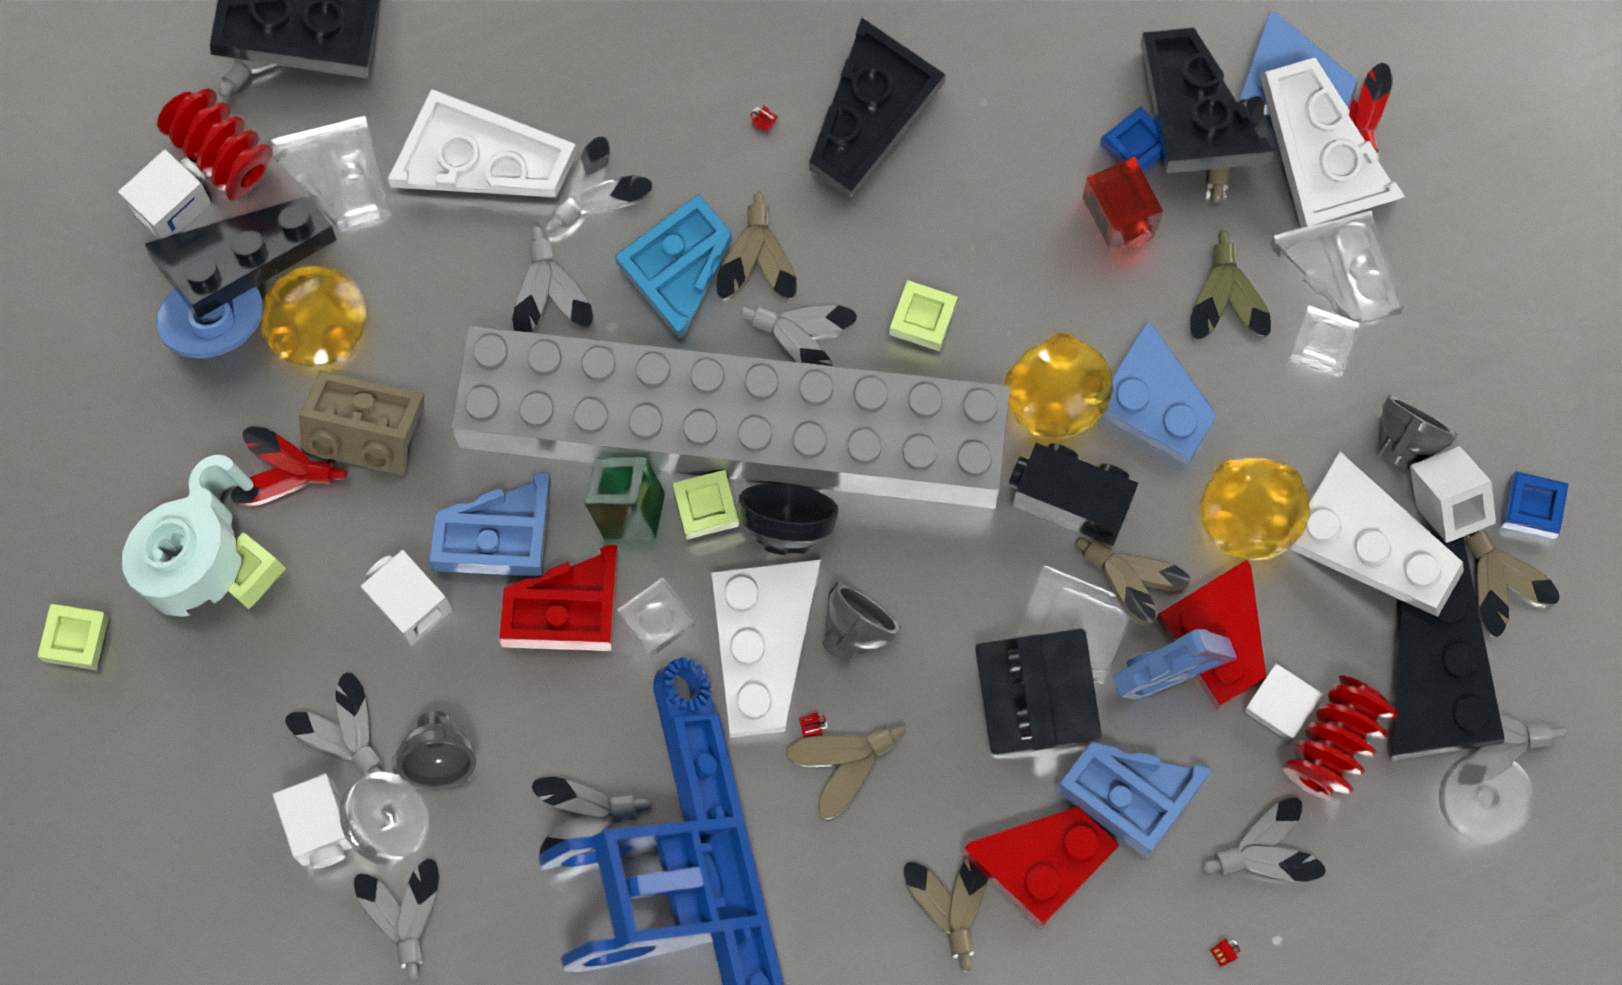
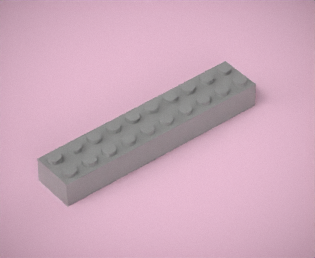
(732, 415)

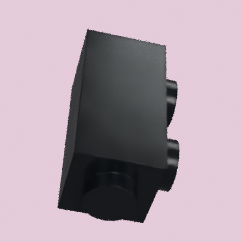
(1073, 491)

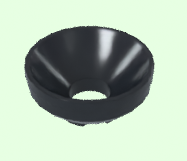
(786, 516)

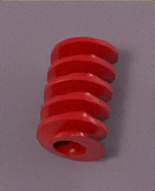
(215, 141)
(1339, 738)

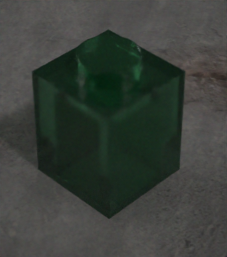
(625, 498)

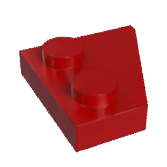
(563, 607)
(1230, 610)
(1043, 860)

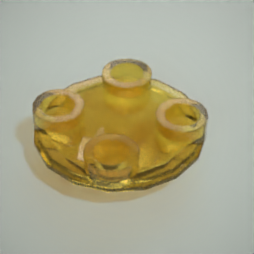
(313, 317)
(1060, 387)
(1255, 508)

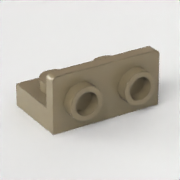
(359, 422)

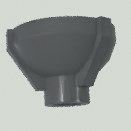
(1411, 433)
(856, 623)
(435, 754)

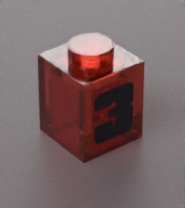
(1123, 205)

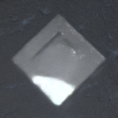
(1324, 341)
(656, 617)

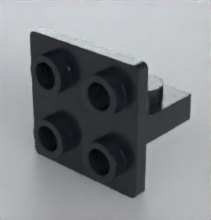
(1038, 691)

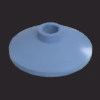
(213, 333)

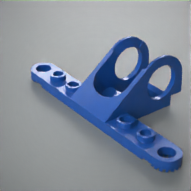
(702, 860)

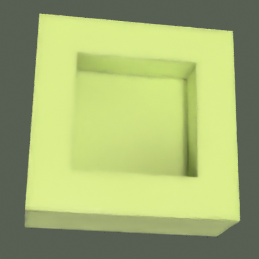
(923, 315)
(705, 504)
(256, 572)
(73, 636)

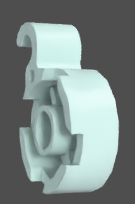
(187, 546)

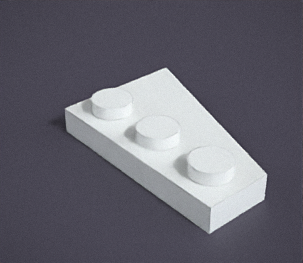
(1321, 148)
(479, 152)
(1376, 540)
(761, 641)

